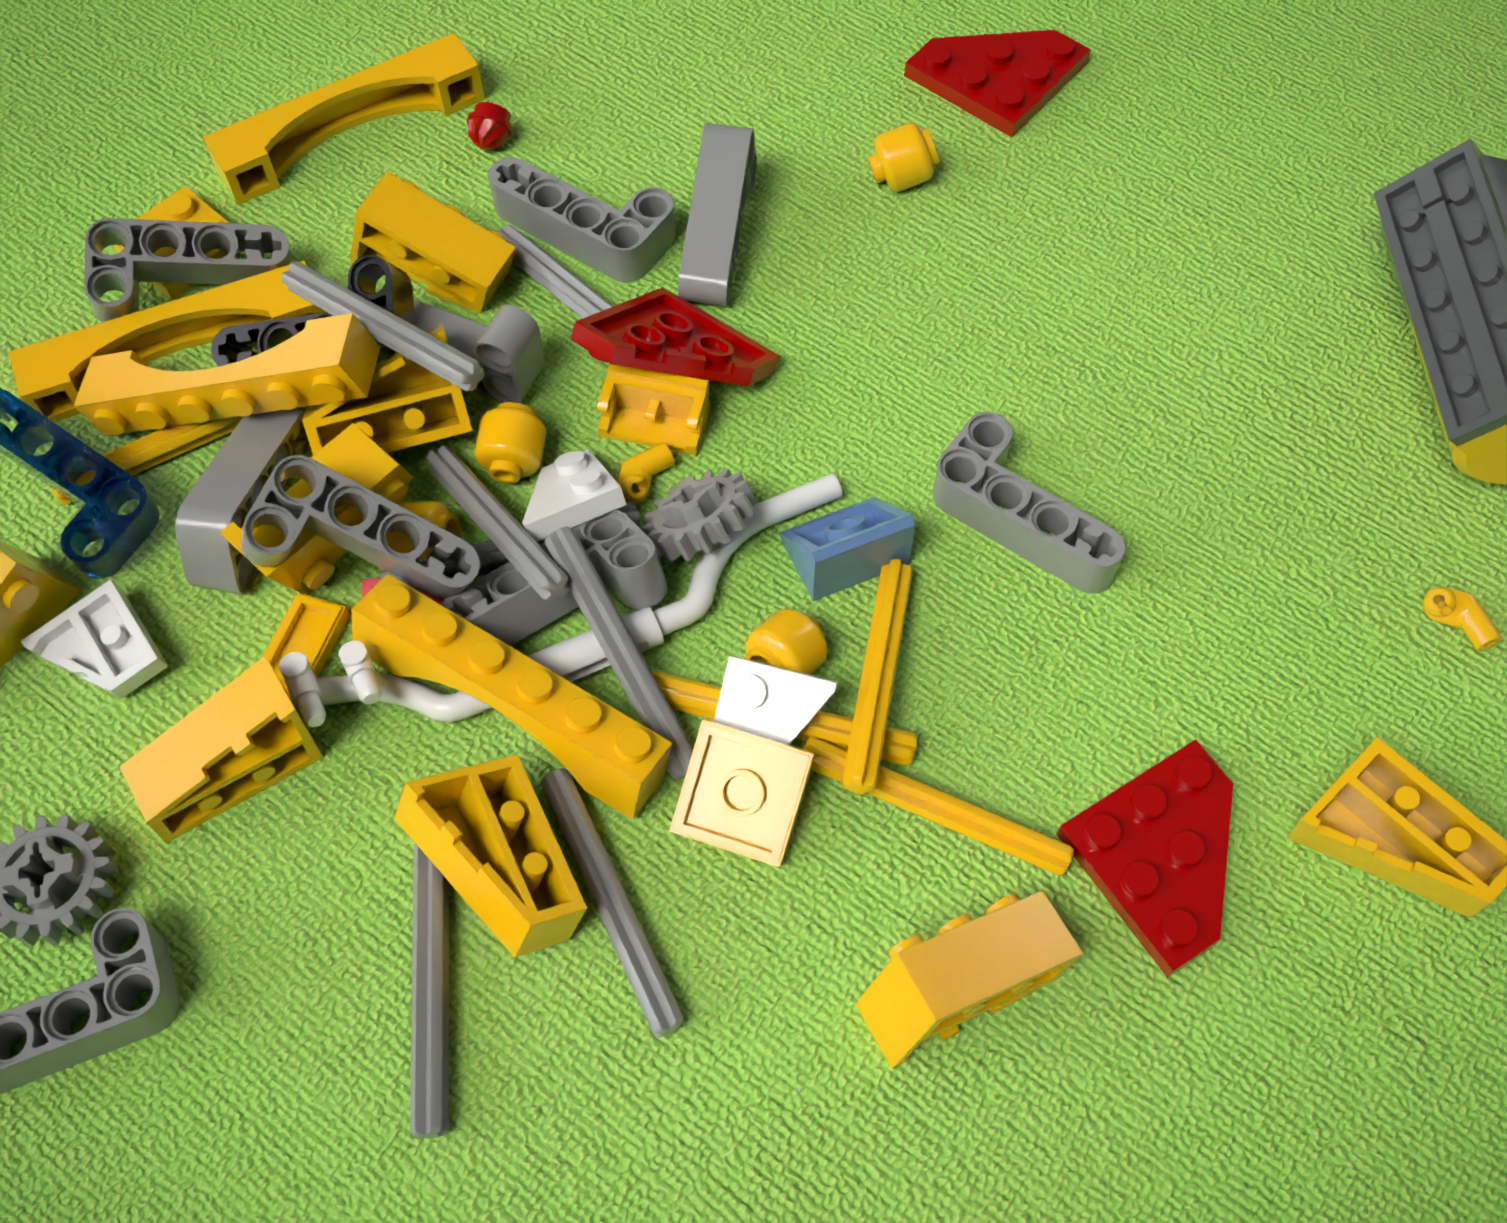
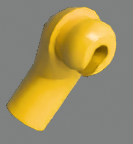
(637, 471)
(1463, 612)

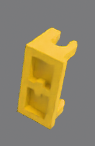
(653, 408)

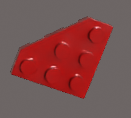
(998, 75)
(674, 338)
(1162, 854)

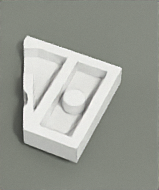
(571, 494)
(100, 642)
(770, 699)

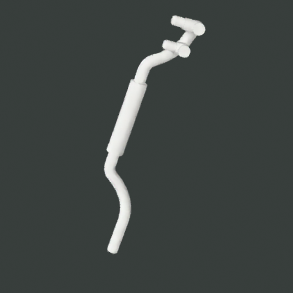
(568, 658)

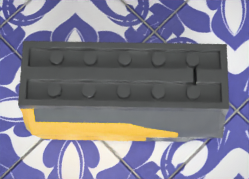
(1451, 268)

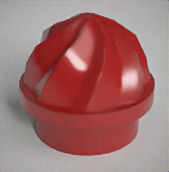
(489, 125)

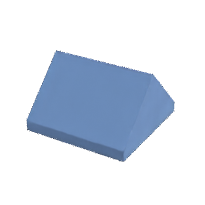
(849, 545)

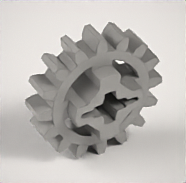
(699, 514)
(53, 882)

